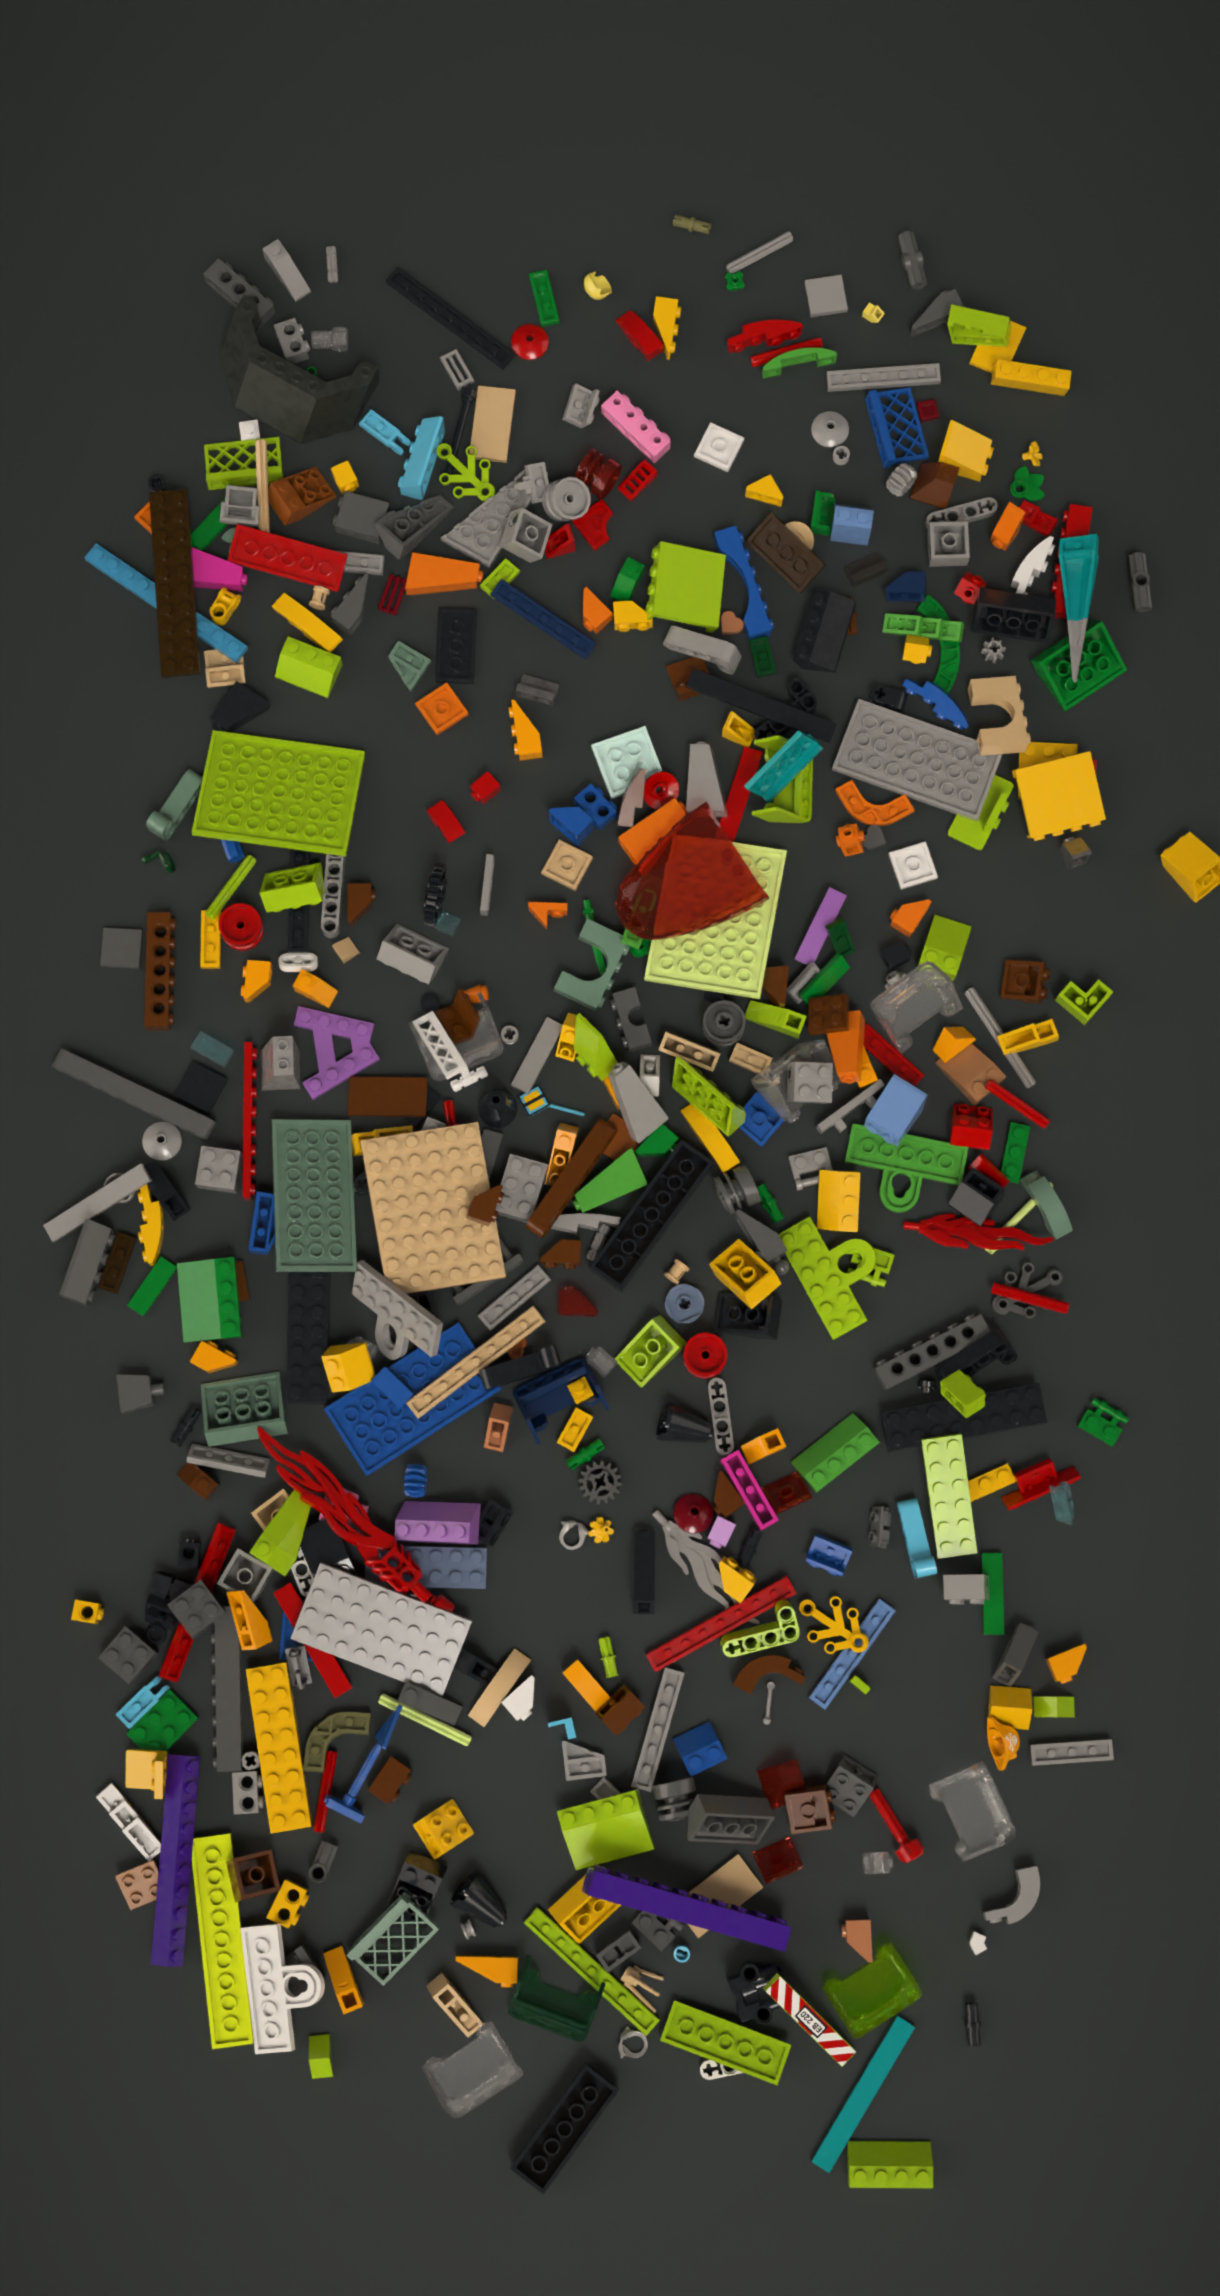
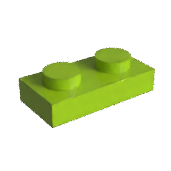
(504, 571)

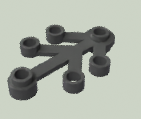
(1010, 1307)

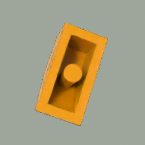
(314, 988)
(1066, 1663)

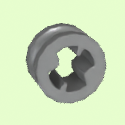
(835, 457)
(504, 1033)
(468, 1929)

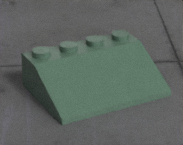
(240, 1406)

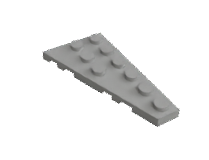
(484, 527)

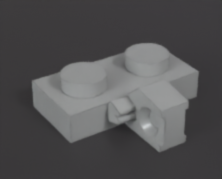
(534, 481)

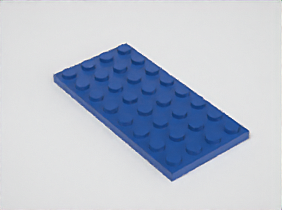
(380, 1430)

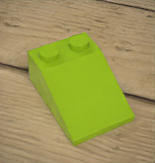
(945, 945)
(592, 1049)
(650, 1350)

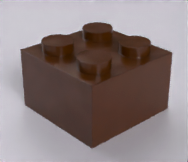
(253, 1875)

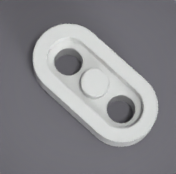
(296, 961)

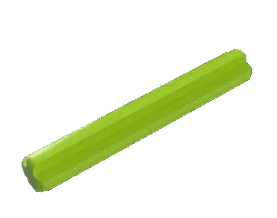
(230, 887)

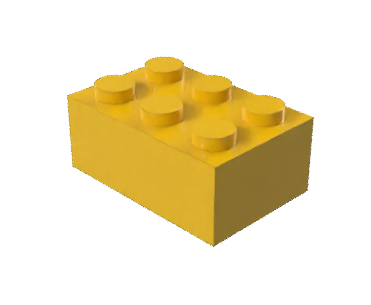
(745, 1273)

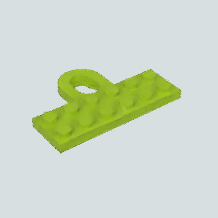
(822, 1277)

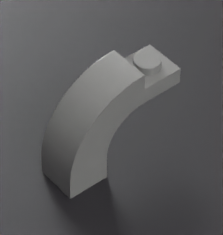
(1024, 1901)

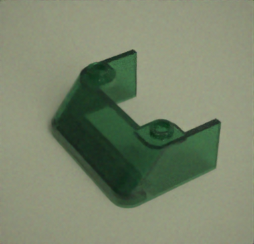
(553, 2008)

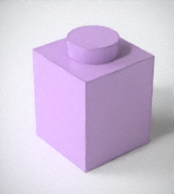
(720, 1532)

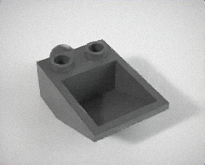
(764, 1242)

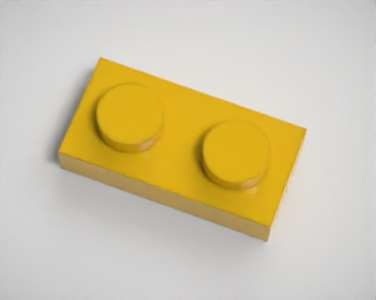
(575, 1429)

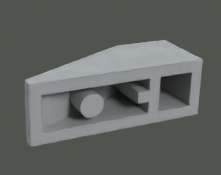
(286, 270)

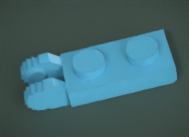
(383, 431)
(141, 1703)

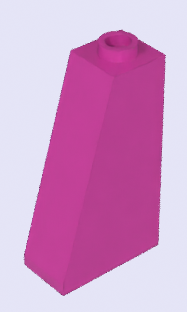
(216, 572)

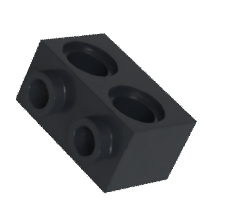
(493, 1522)

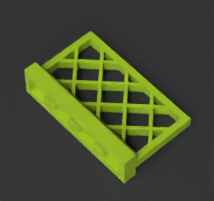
(244, 475)

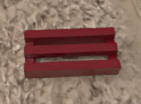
(398, 580)

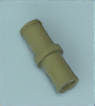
(692, 224)

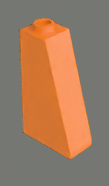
(440, 574)
(647, 832)
(848, 1049)

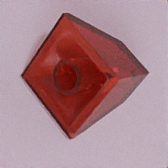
(781, 1779)

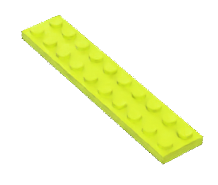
(221, 1943)

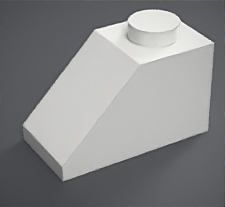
(650, 1072)
(521, 1700)

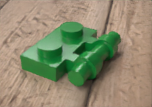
(1100, 1427)

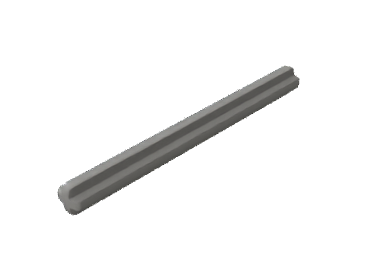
(995, 1031)

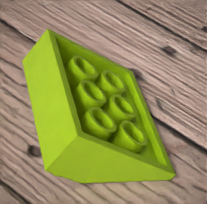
(707, 1097)
(606, 1829)

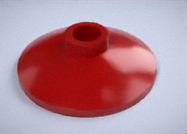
(529, 349)
(668, 789)

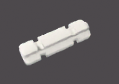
(480, 1073)

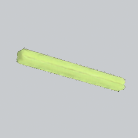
(426, 1720)

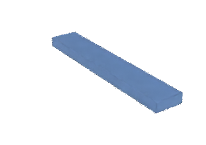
(848, 1659)

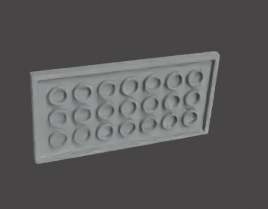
(916, 760)
(381, 1629)

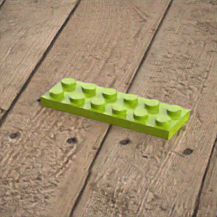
(949, 1496)
(725, 2042)

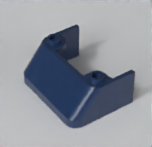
(550, 1394)

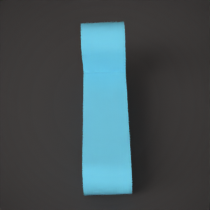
(916, 1539)

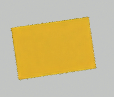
(986, 356)

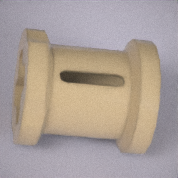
(319, 597)
(676, 1271)

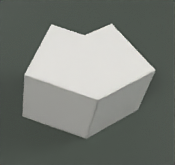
(977, 1943)

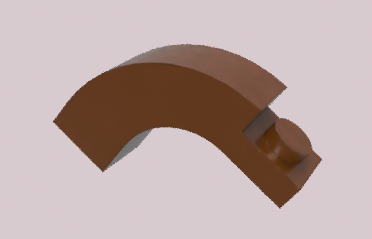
(759, 1667)

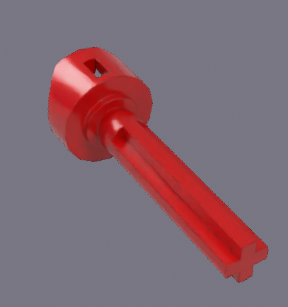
(897, 1830)

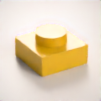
(580, 1390)

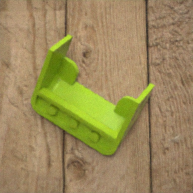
(795, 800)

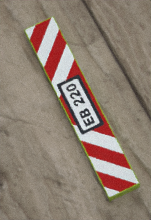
(809, 2020)

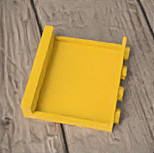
(1060, 795)

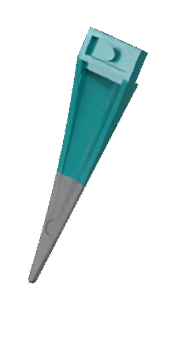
(1078, 569)

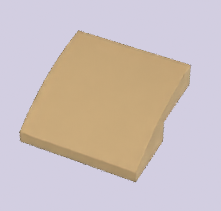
(222, 670)

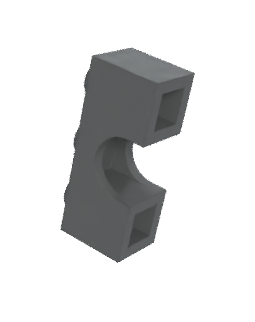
(634, 1036)

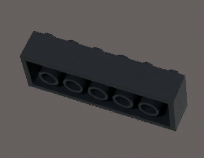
(564, 2128)

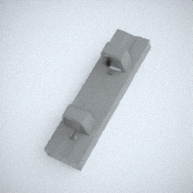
(836, 1118)

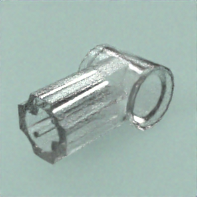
(336, 339)

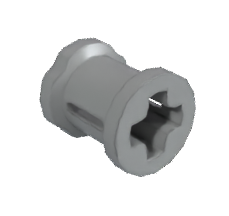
(245, 1761)

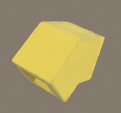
(873, 313)

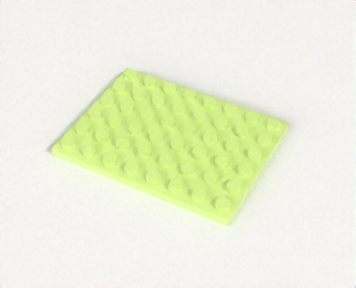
(733, 953)

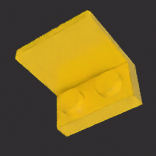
(147, 1770)
(443, 1829)

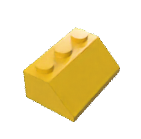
(838, 1200)
(581, 1913)

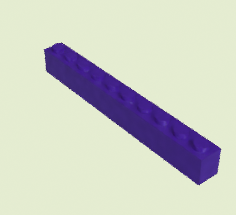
(175, 1861)

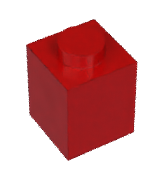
(485, 788)

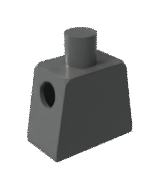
(137, 1392)

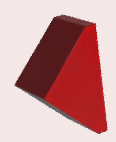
(560, 542)

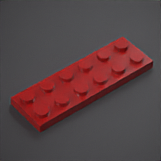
(287, 558)

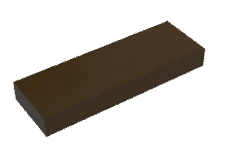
(117, 1263)

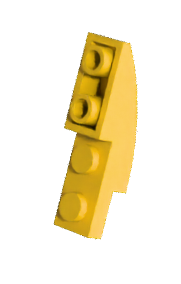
(152, 1232)

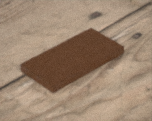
(387, 1096)

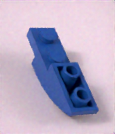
(945, 705)

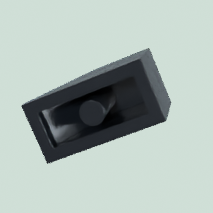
(475, 1667)

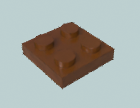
(828, 1014)

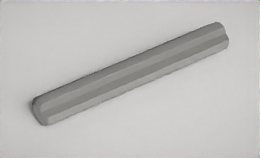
(759, 252)

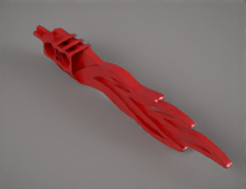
(336, 1507)

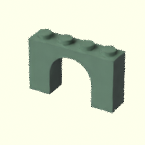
(591, 992)

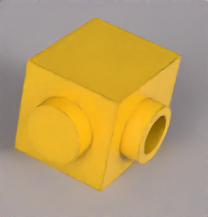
(916, 649)

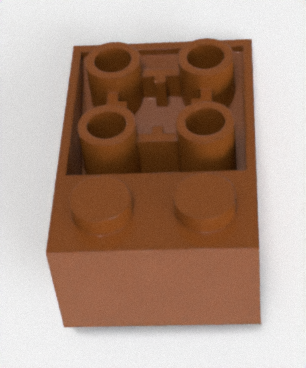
(299, 495)

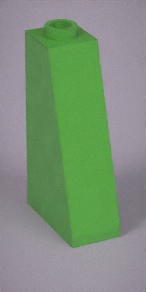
(614, 1182)

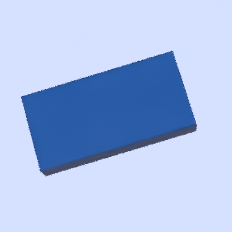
(392, 1387)

